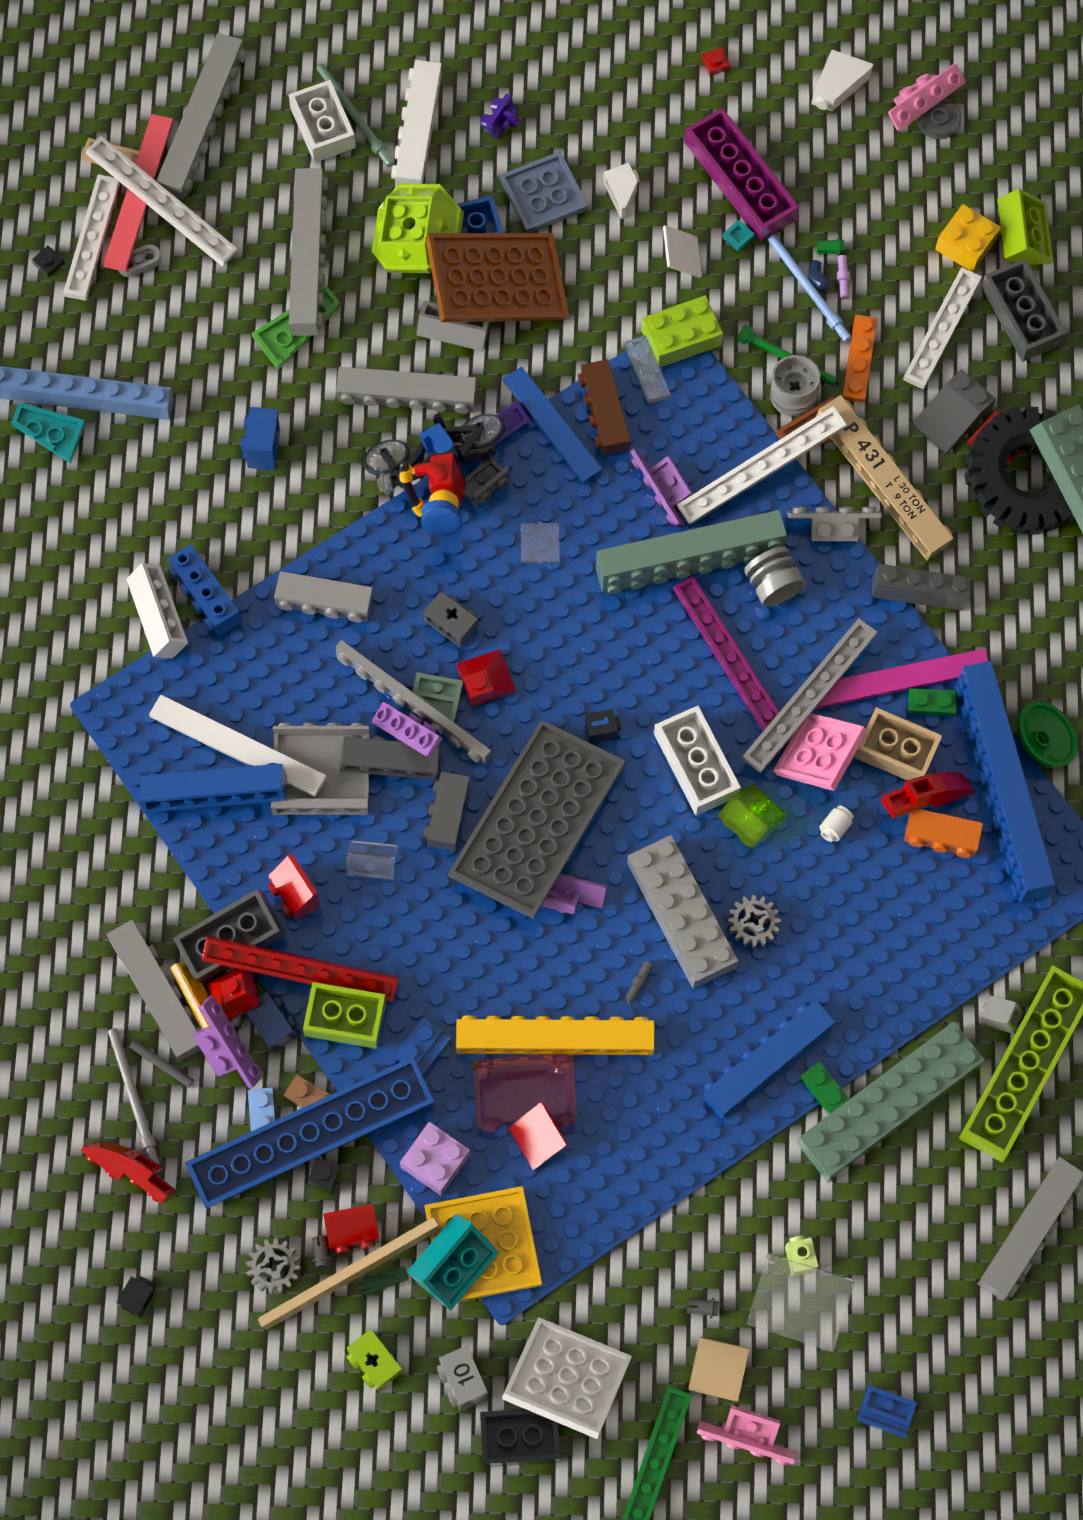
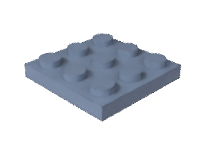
(543, 192)

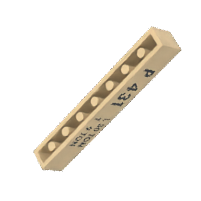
(888, 482)

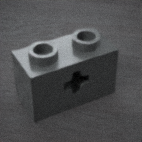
(457, 629)

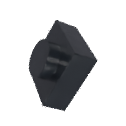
(48, 261)

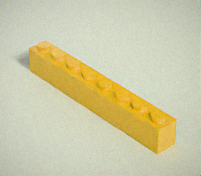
(555, 1036)

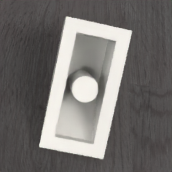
(621, 187)

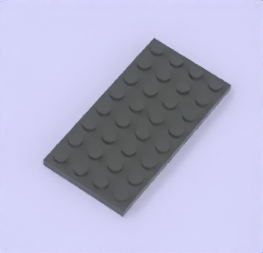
(537, 819)

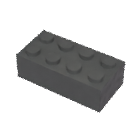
(1023, 310)
(244, 921)

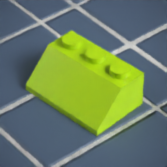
(1024, 228)

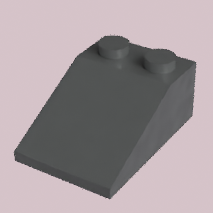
(954, 411)

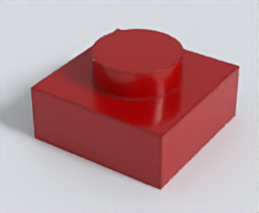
(716, 61)

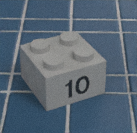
(463, 1379)

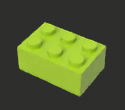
(682, 331)
(344, 1015)

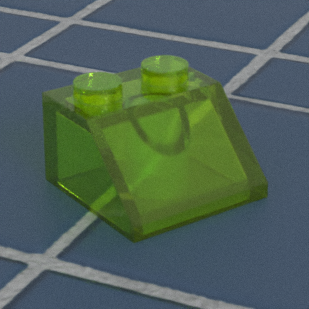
(752, 815)

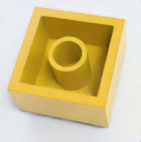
(967, 238)

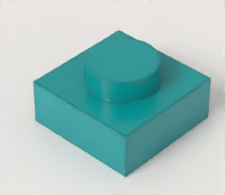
(738, 235)

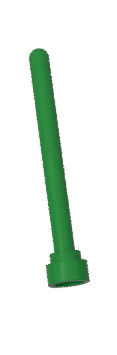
(748, 336)

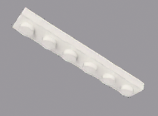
(91, 237)
(942, 328)

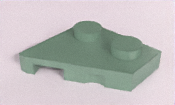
(439, 693)

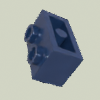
(273, 1022)

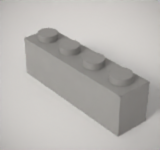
(323, 597)

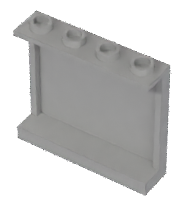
(321, 750)

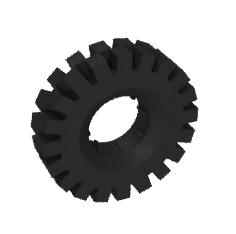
(992, 486)

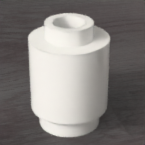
(836, 824)

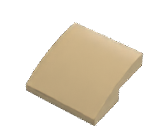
(718, 1369)

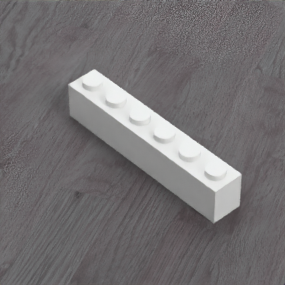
(418, 123)

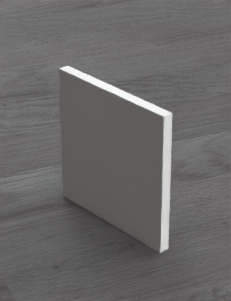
(682, 251)

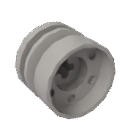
(795, 385)
(775, 576)

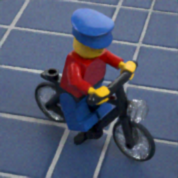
(442, 465)

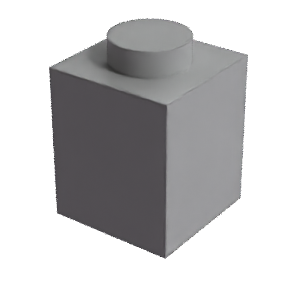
(1002, 1014)

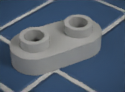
(139, 260)

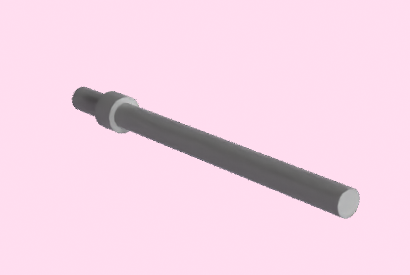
(147, 1142)

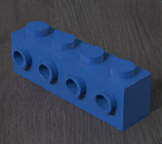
(205, 591)

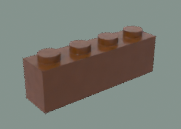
(605, 407)

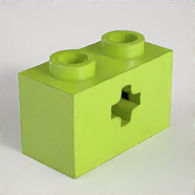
(368, 1346)

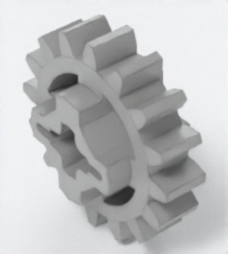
(762, 917)
(264, 1270)

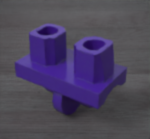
(503, 116)

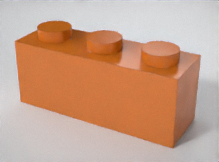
(943, 833)

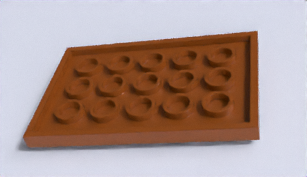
(497, 277)

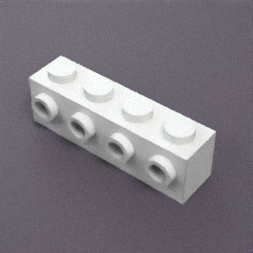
(157, 611)

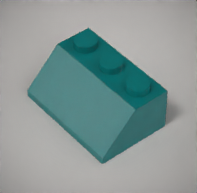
(453, 1261)

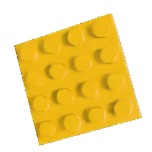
(506, 1225)

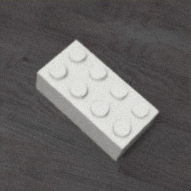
(696, 760)

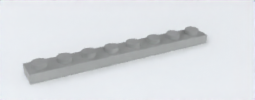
(809, 695)
(418, 707)

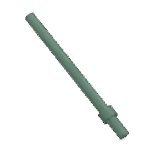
(378, 146)

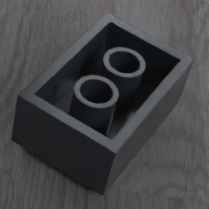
(518, 1438)

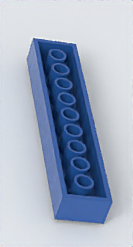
(1004, 782)
(309, 1133)

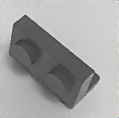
(484, 481)

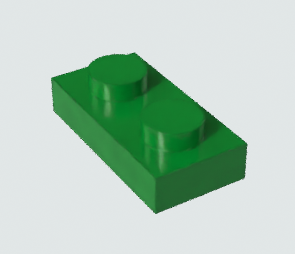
(932, 702)
(824, 1088)

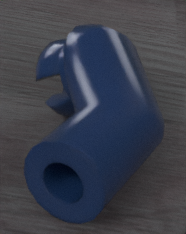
(817, 279)

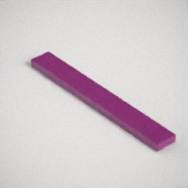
(726, 652)

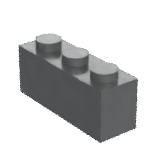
(447, 811)

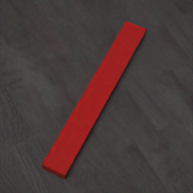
(296, 967)

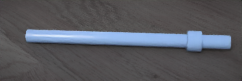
(834, 320)

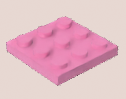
(820, 751)

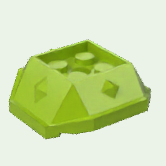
(430, 210)

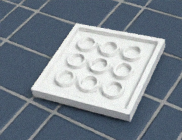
(567, 1377)

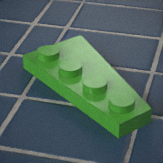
(276, 337)

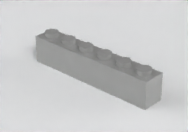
(406, 389)
(155, 989)
(1031, 1229)

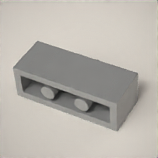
(459, 333)

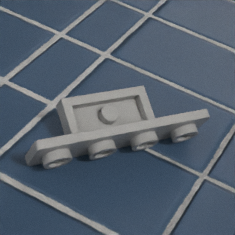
(834, 524)

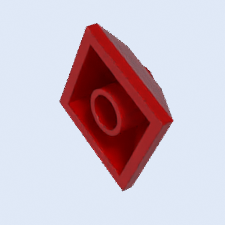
(485, 678)
(235, 992)

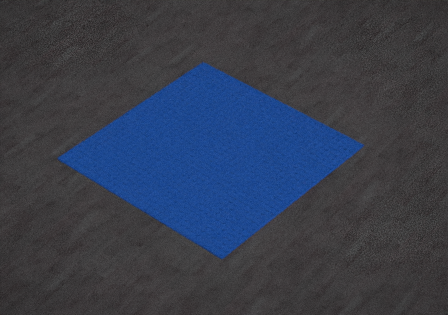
(866, 922)

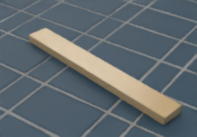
(349, 1273)

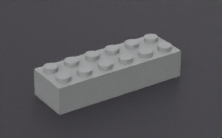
(682, 912)

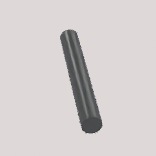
(161, 1063)

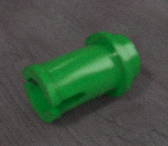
(830, 246)

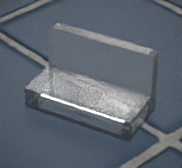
(371, 860)

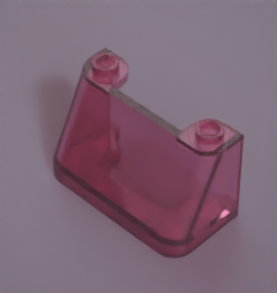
(516, 1084)

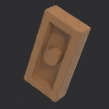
(303, 1092)

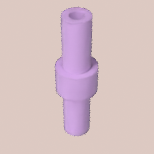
(843, 277)

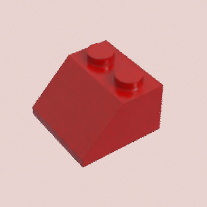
(293, 888)
(351, 1229)

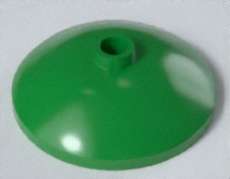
(1047, 734)

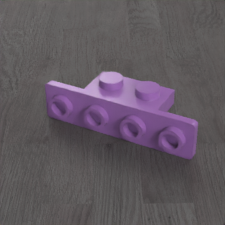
(667, 484)
(407, 729)
(570, 891)
(223, 1045)

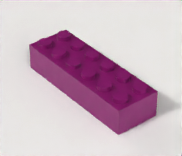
(741, 174)

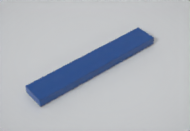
(552, 425)

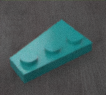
(50, 429)

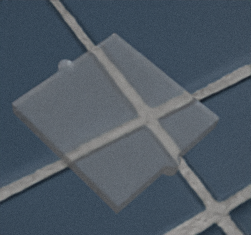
(540, 543)

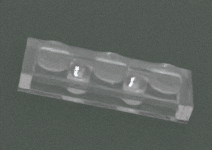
(647, 369)

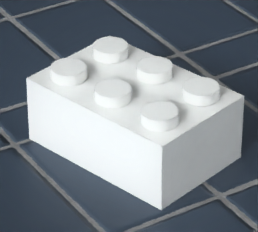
(322, 121)

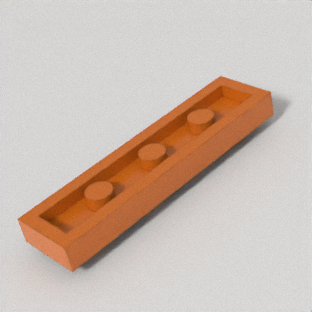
(859, 358)

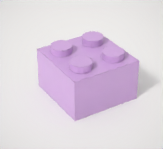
(435, 1158)

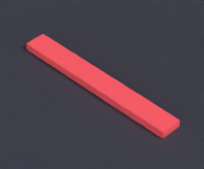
(133, 207)

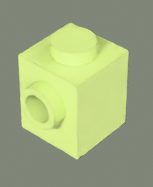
(801, 1251)

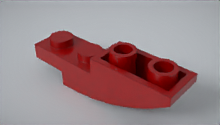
(927, 790)
(124, 1162)

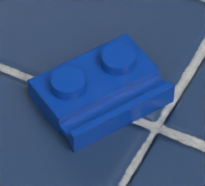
(424, 1044)
(886, 1411)

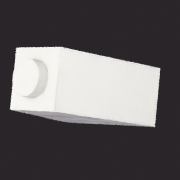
(840, 80)

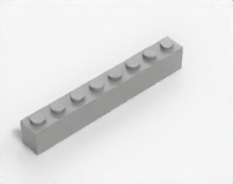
(201, 114)
(307, 252)

